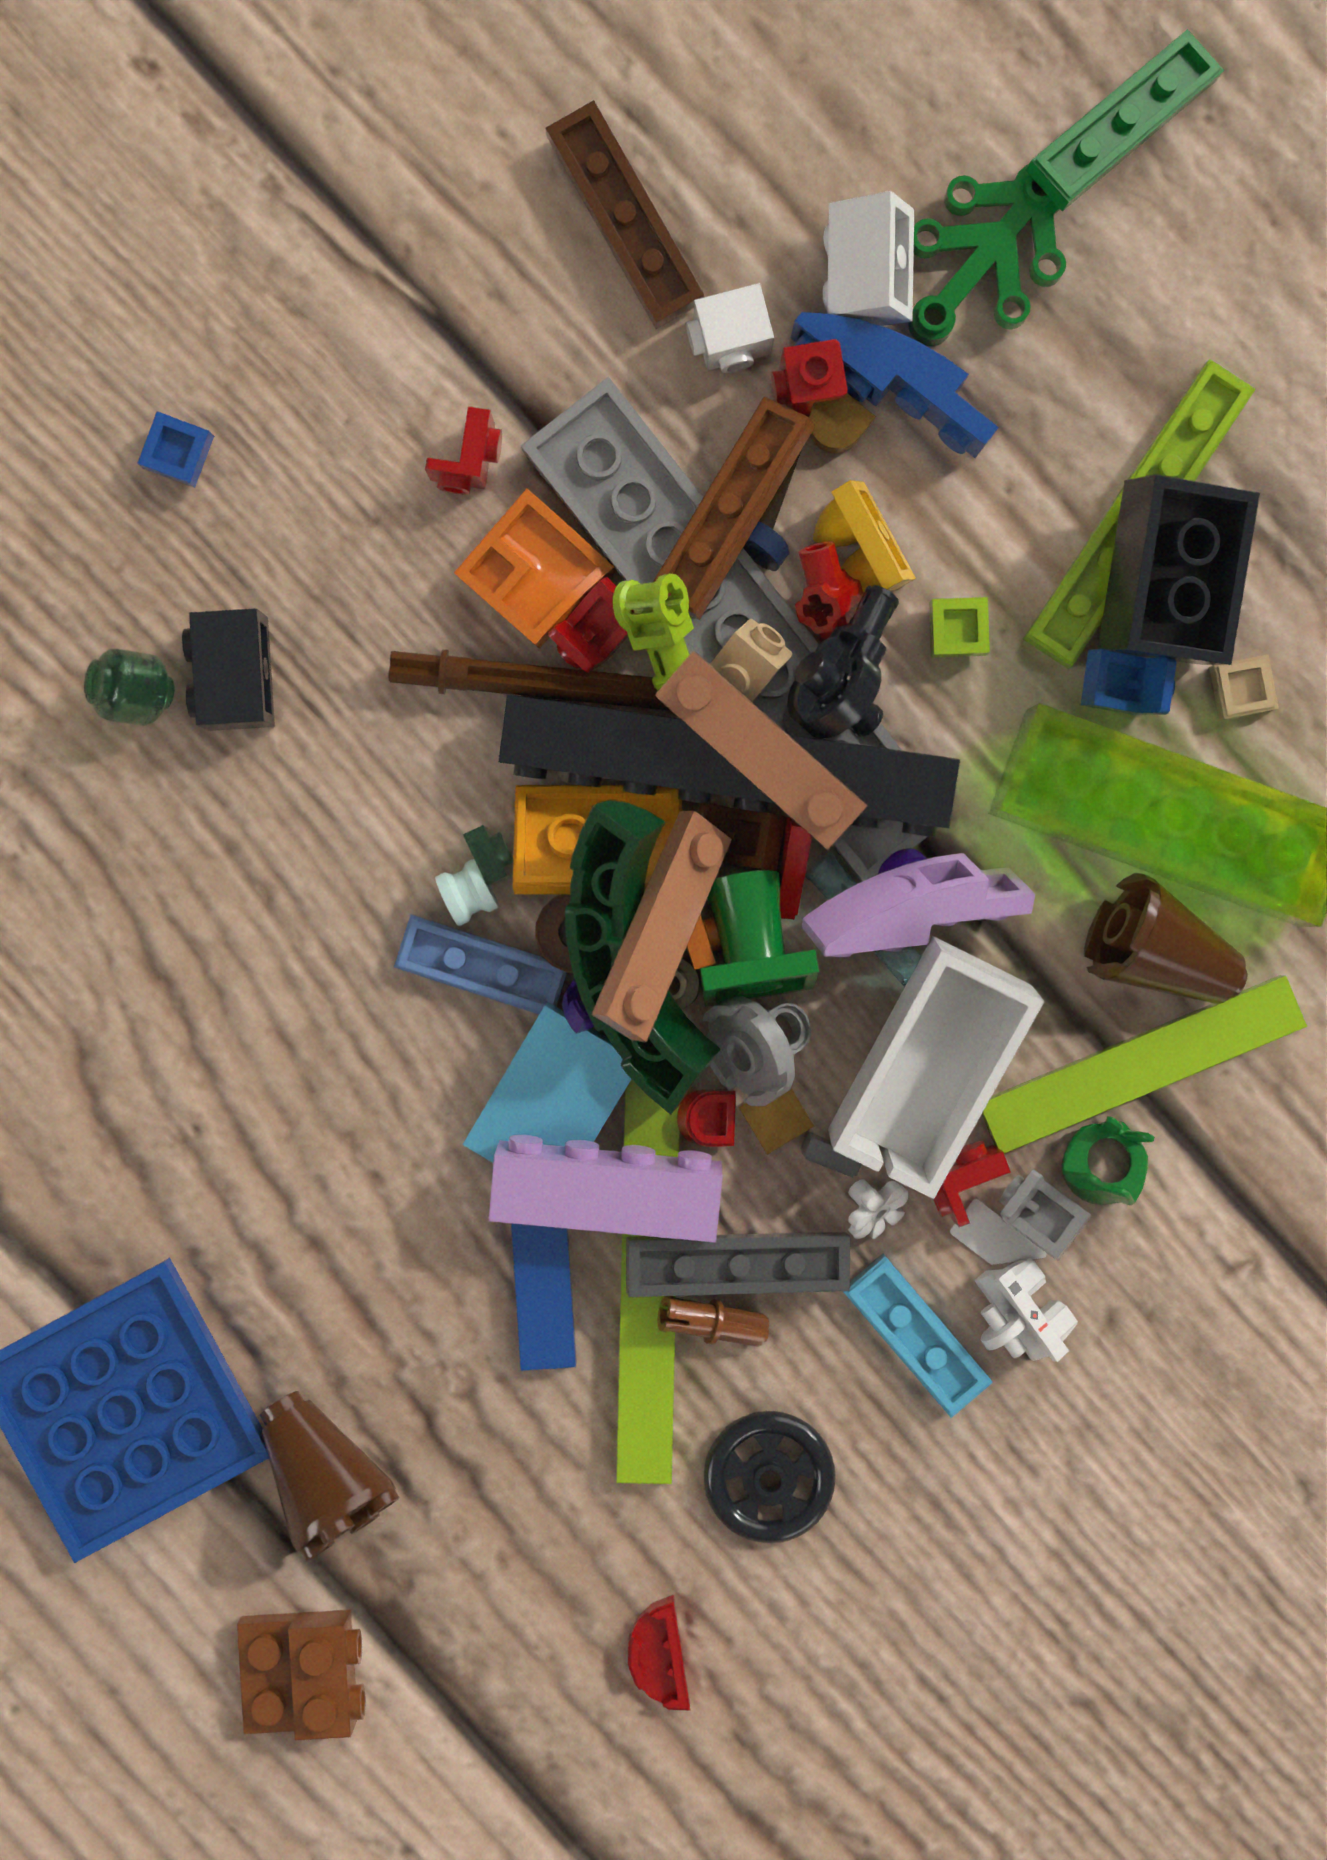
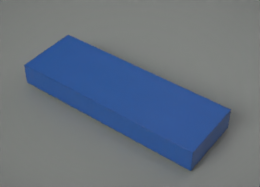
(543, 1297)

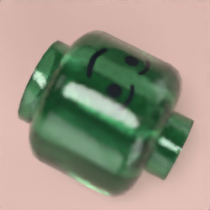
(128, 686)

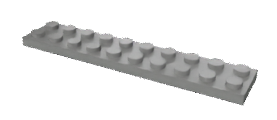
(634, 510)

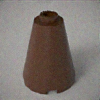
(1161, 945)

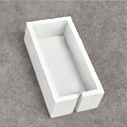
(934, 1067)

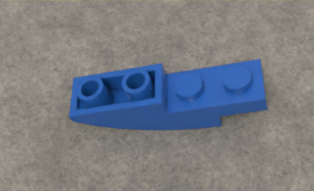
(920, 377)

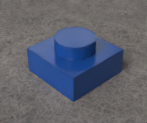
(175, 449)

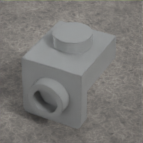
(1042, 1214)

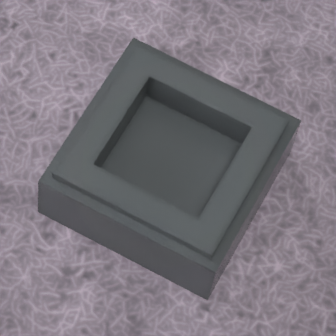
(821, 1152)

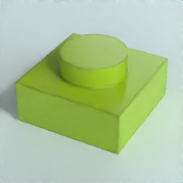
(959, 627)

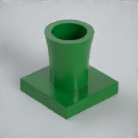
(752, 942)

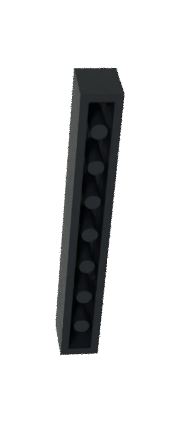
(669, 753)

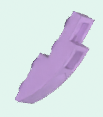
(903, 903)

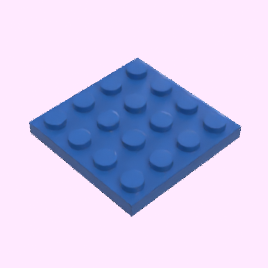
(124, 1411)

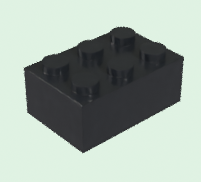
(1178, 570)

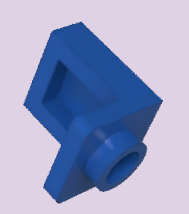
(1128, 683)

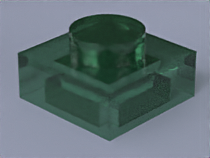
(490, 854)

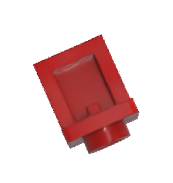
(809, 375)
(479, 447)
(591, 630)
(972, 1167)

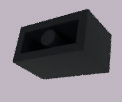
(229, 669)

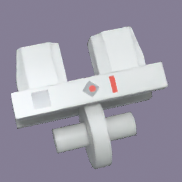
(1016, 1318)

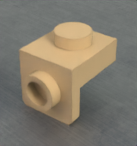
(752, 658)

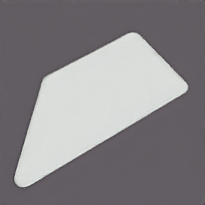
(993, 1237)

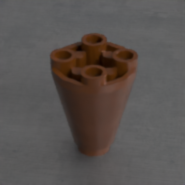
(320, 1476)

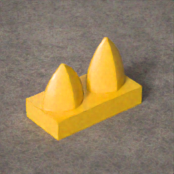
(854, 519)

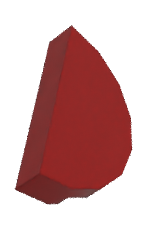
(792, 867)
(657, 1656)

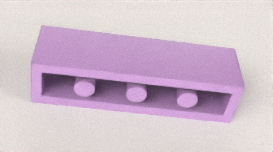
(606, 1189)

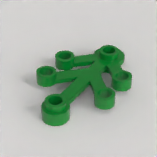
(994, 244)

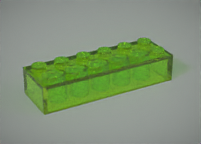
(1167, 815)

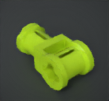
(657, 621)

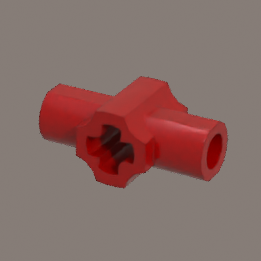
(830, 591)

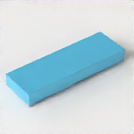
(917, 1335)

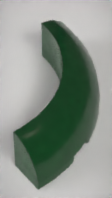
(604, 897)

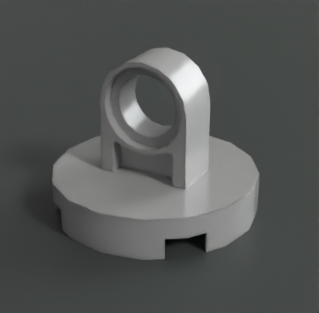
(755, 1048)

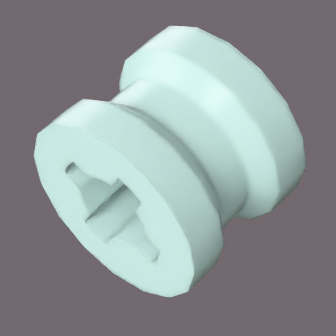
(466, 893)

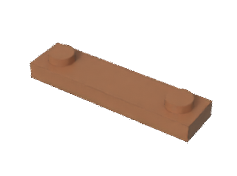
(760, 750)
(662, 926)

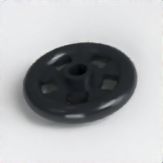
(813, 1462)

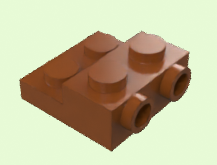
(300, 1674)

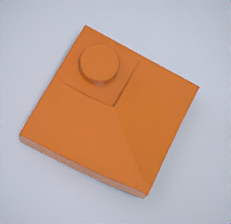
(533, 568)

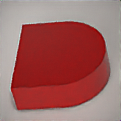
(708, 1117)

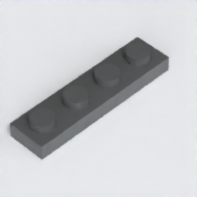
(738, 1264)

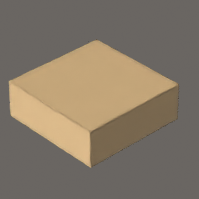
(1243, 687)

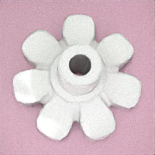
(875, 1208)

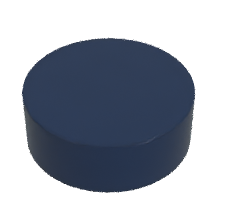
(766, 547)

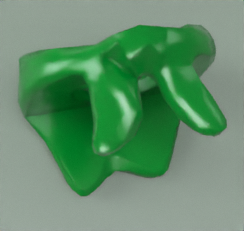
(1090, 1187)

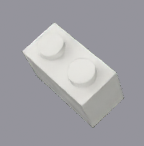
(870, 259)

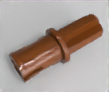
(713, 1321)

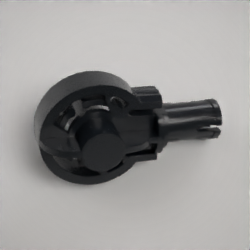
(823, 674)

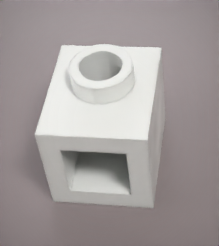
(731, 329)

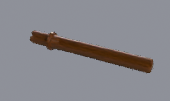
(522, 680)

